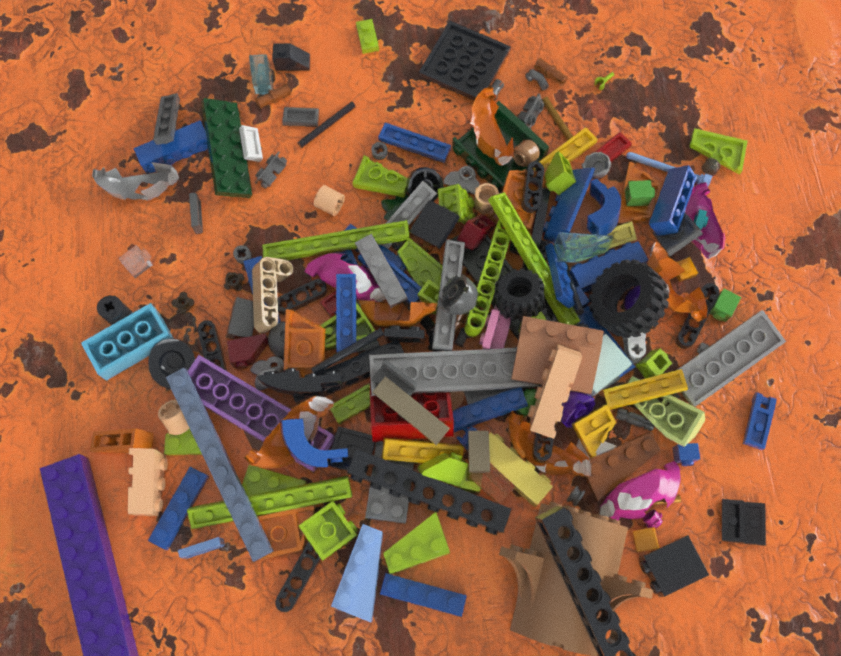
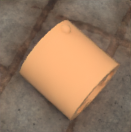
(482, 194)
(329, 200)
(173, 418)

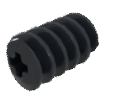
(112, 309)

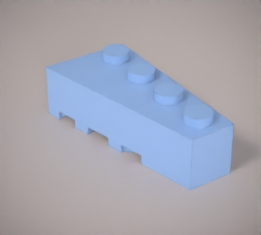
(359, 582)

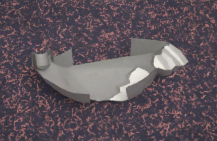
(125, 187)

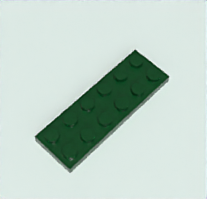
(225, 148)

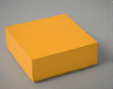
(646, 539)

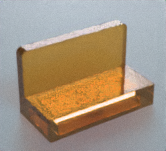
(493, 484)

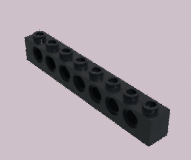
(498, 512)
(549, 524)

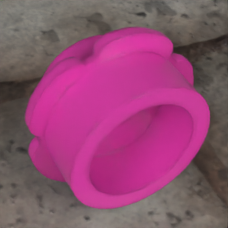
(653, 519)

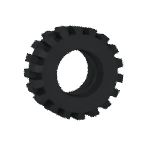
(519, 282)

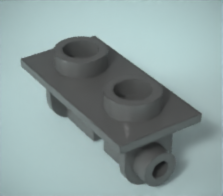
(533, 107)
(274, 164)

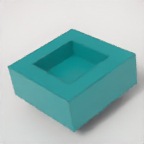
(700, 219)

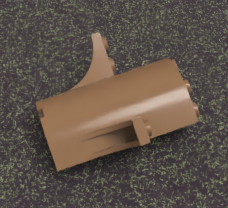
(543, 601)

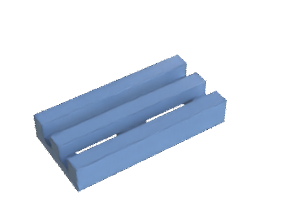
(201, 548)

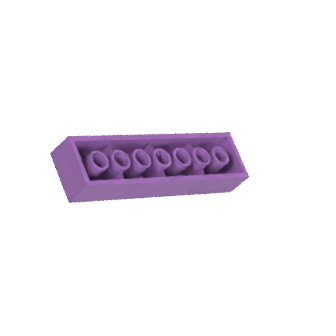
(244, 404)

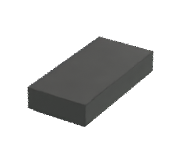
(300, 117)
(196, 213)

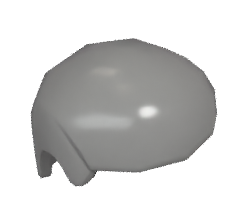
(598, 161)

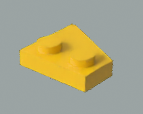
(594, 429)

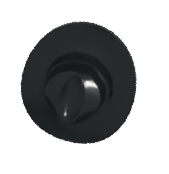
(167, 358)

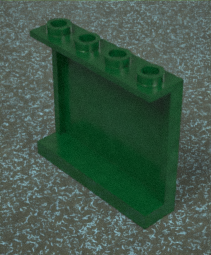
(484, 165)

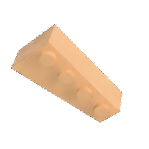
(554, 390)

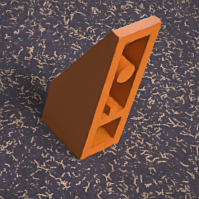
(121, 440)

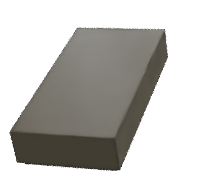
(478, 452)

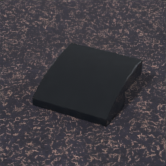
(743, 522)

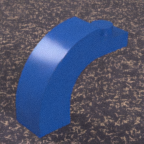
(606, 219)
(299, 447)

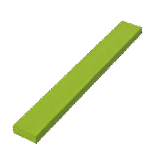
(336, 241)
(530, 255)
(274, 501)

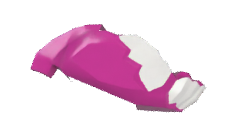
(712, 239)
(331, 264)
(638, 494)

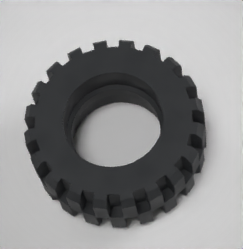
(643, 313)

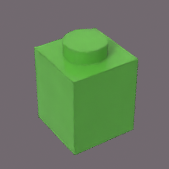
(639, 193)
(725, 305)

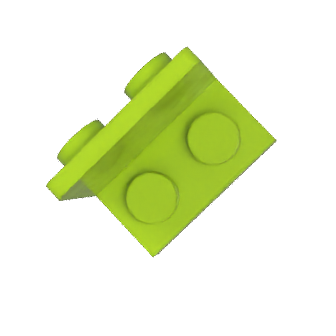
(458, 201)

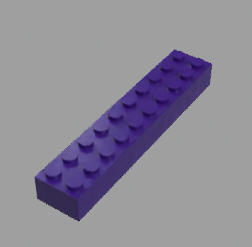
(87, 559)

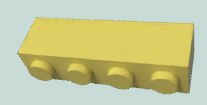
(520, 473)

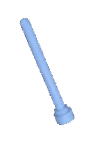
(664, 167)

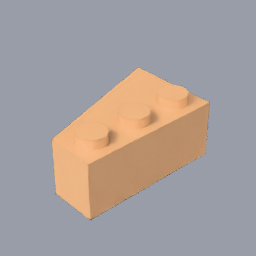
(147, 482)

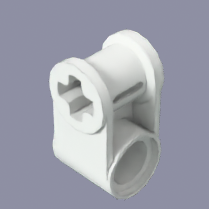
(637, 345)

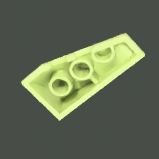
(676, 421)

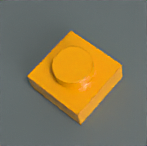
(690, 269)

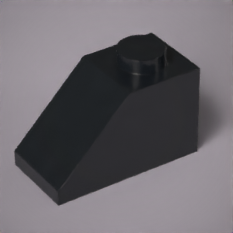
(290, 58)

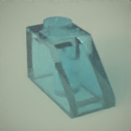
(261, 73)

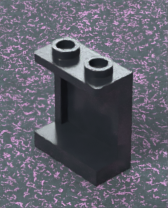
(673, 566)

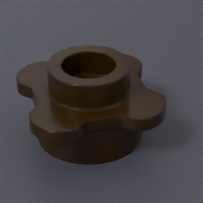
(230, 277)
(183, 308)

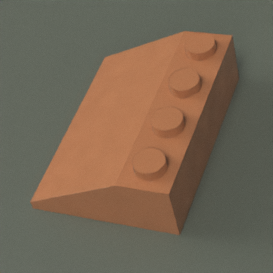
(540, 336)

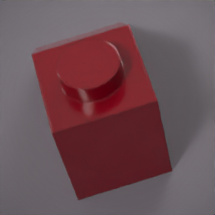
(476, 231)
(246, 350)

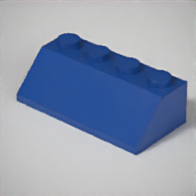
(568, 205)

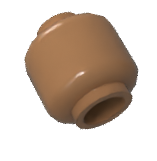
(526, 153)

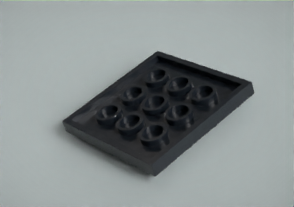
(464, 60)

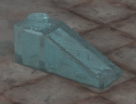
(579, 247)

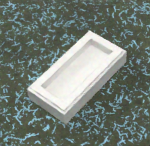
(250, 143)

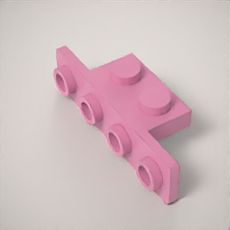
(496, 330)

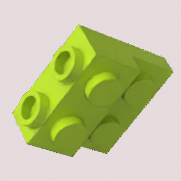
(328, 530)

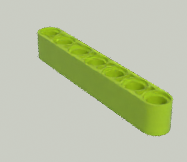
(488, 283)

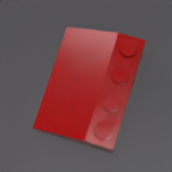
(389, 424)

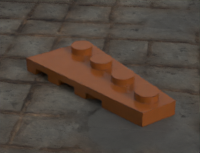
(619, 462)

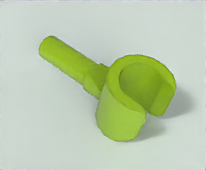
(603, 80)

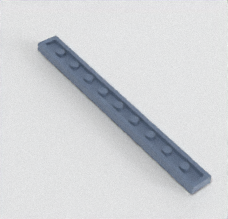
(219, 465)

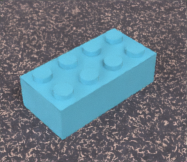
(126, 341)

